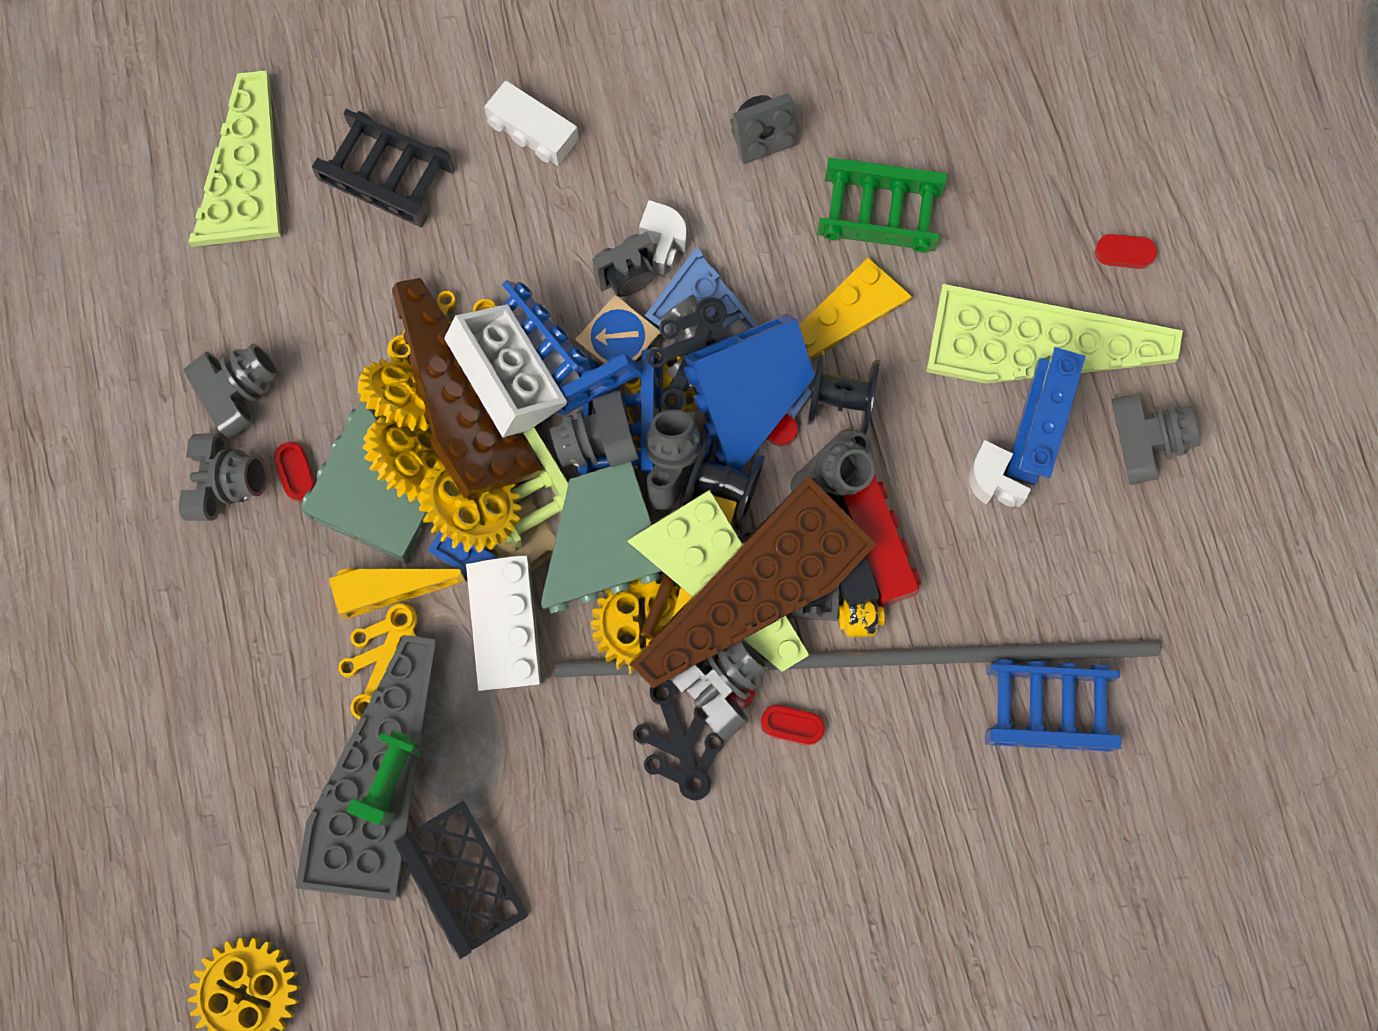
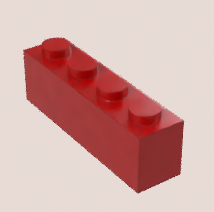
(888, 558)

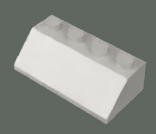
(504, 369)
(504, 623)

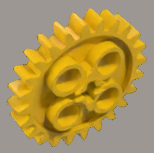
(393, 393)
(400, 456)
(446, 510)
(614, 624)
(256, 964)

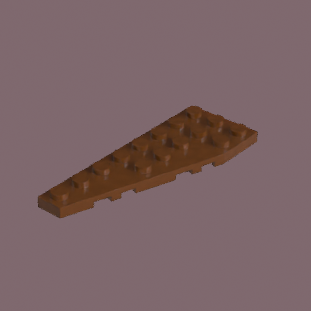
(459, 422)

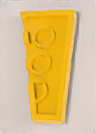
(854, 304)

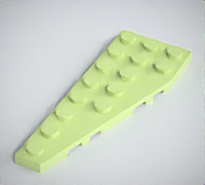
(1002, 337)

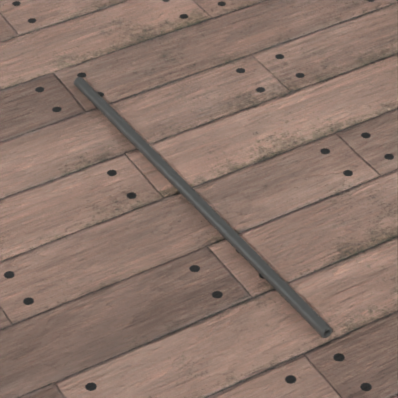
(912, 657)

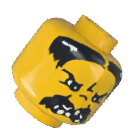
(860, 619)

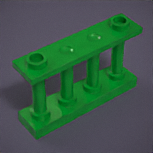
(898, 181)
(375, 805)

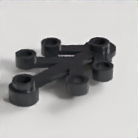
(688, 345)
(680, 747)

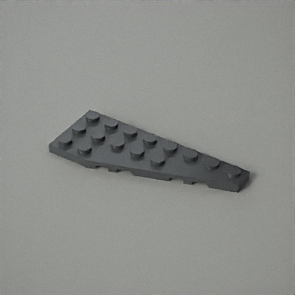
(339, 848)

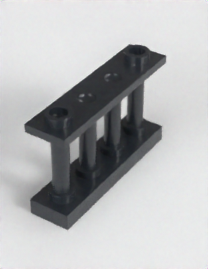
(383, 196)

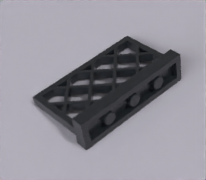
(435, 895)

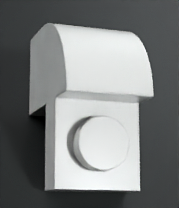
(667, 230)
(988, 480)

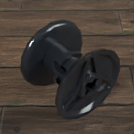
(844, 392)
(723, 481)

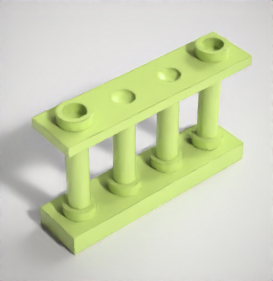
(549, 477)

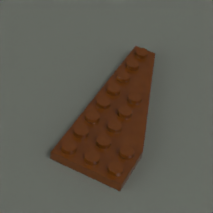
(780, 567)

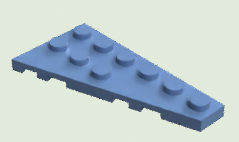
(702, 281)

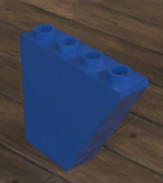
(749, 385)

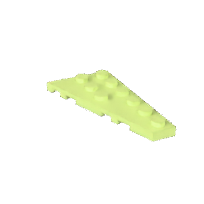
(242, 177)
(692, 547)

